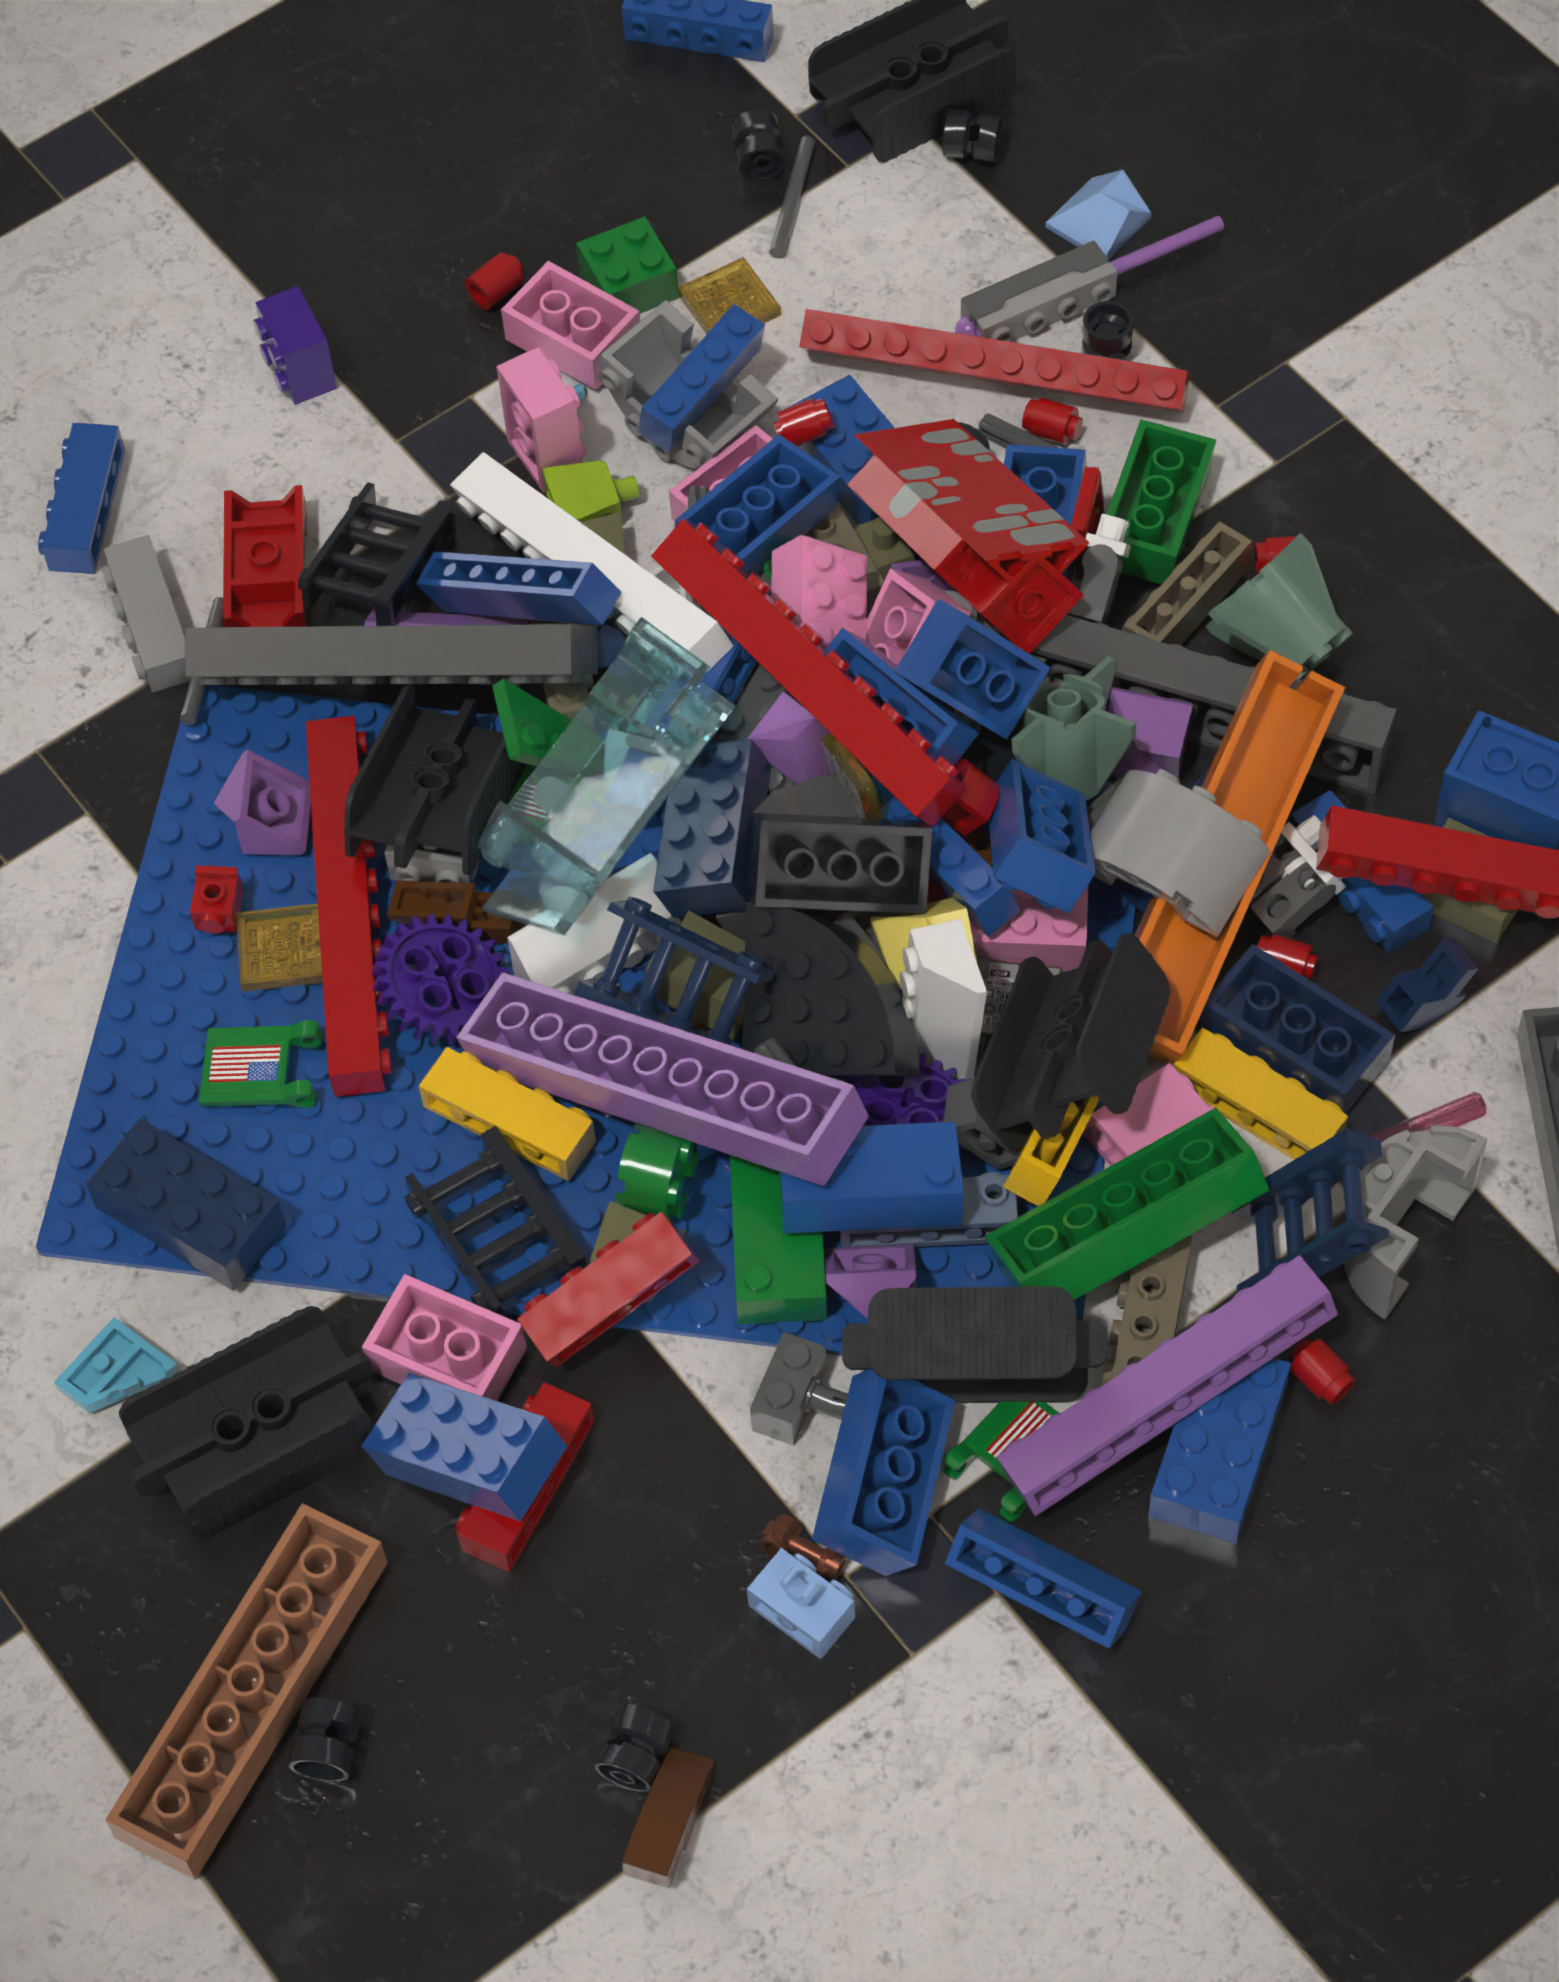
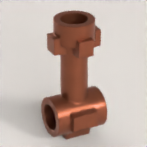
(785, 1534)

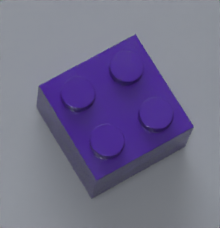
(294, 346)

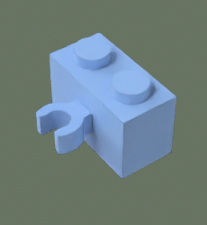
(802, 1602)

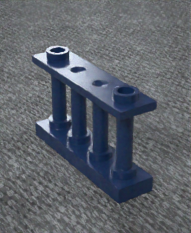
(606, 988)
(1309, 1177)

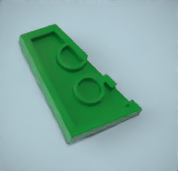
(527, 723)

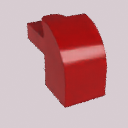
(976, 802)

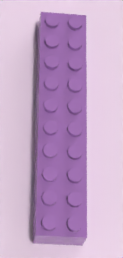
(666, 1078)

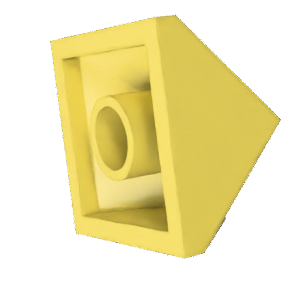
(894, 928)

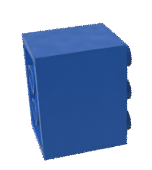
(1503, 783)

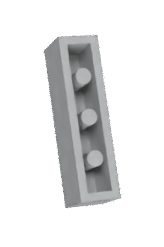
(149, 612)

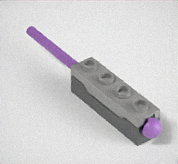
(1060, 287)

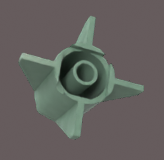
(1283, 611)
(1071, 733)

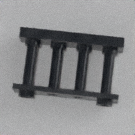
(399, 587)
(517, 1191)

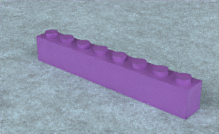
(1167, 1384)

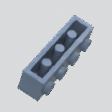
(985, 1209)

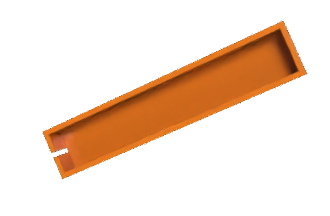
(1254, 781)

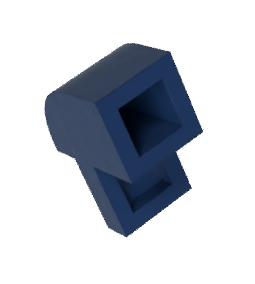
(1430, 992)

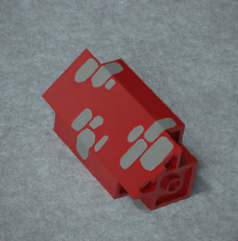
(973, 525)

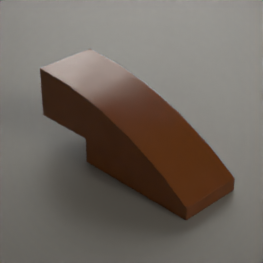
(668, 1817)

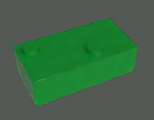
(1160, 496)
(775, 1272)

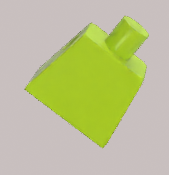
(588, 489)

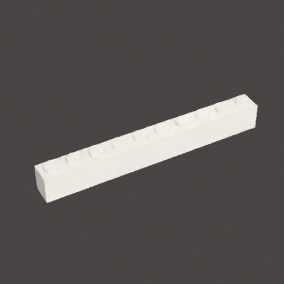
(550, 533)

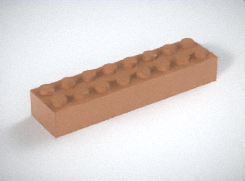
(247, 1691)

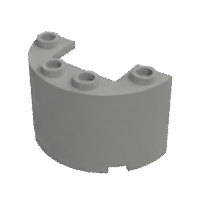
(646, 358)
(1177, 847)
(1425, 1165)

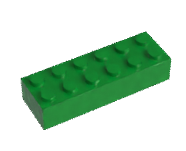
(1131, 1209)

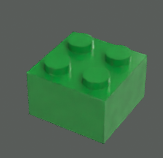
(629, 265)

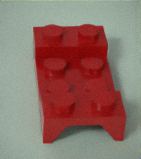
(264, 560)

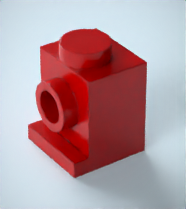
(216, 899)

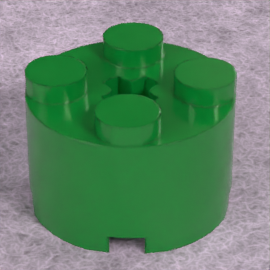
(655, 1172)

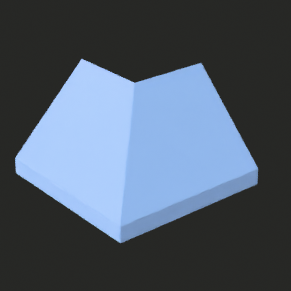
(1102, 211)

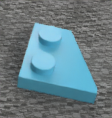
(114, 1368)

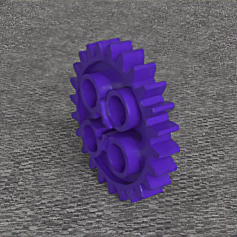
(438, 978)
(907, 1099)

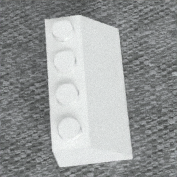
(585, 948)
(944, 995)

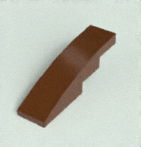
(450, 898)

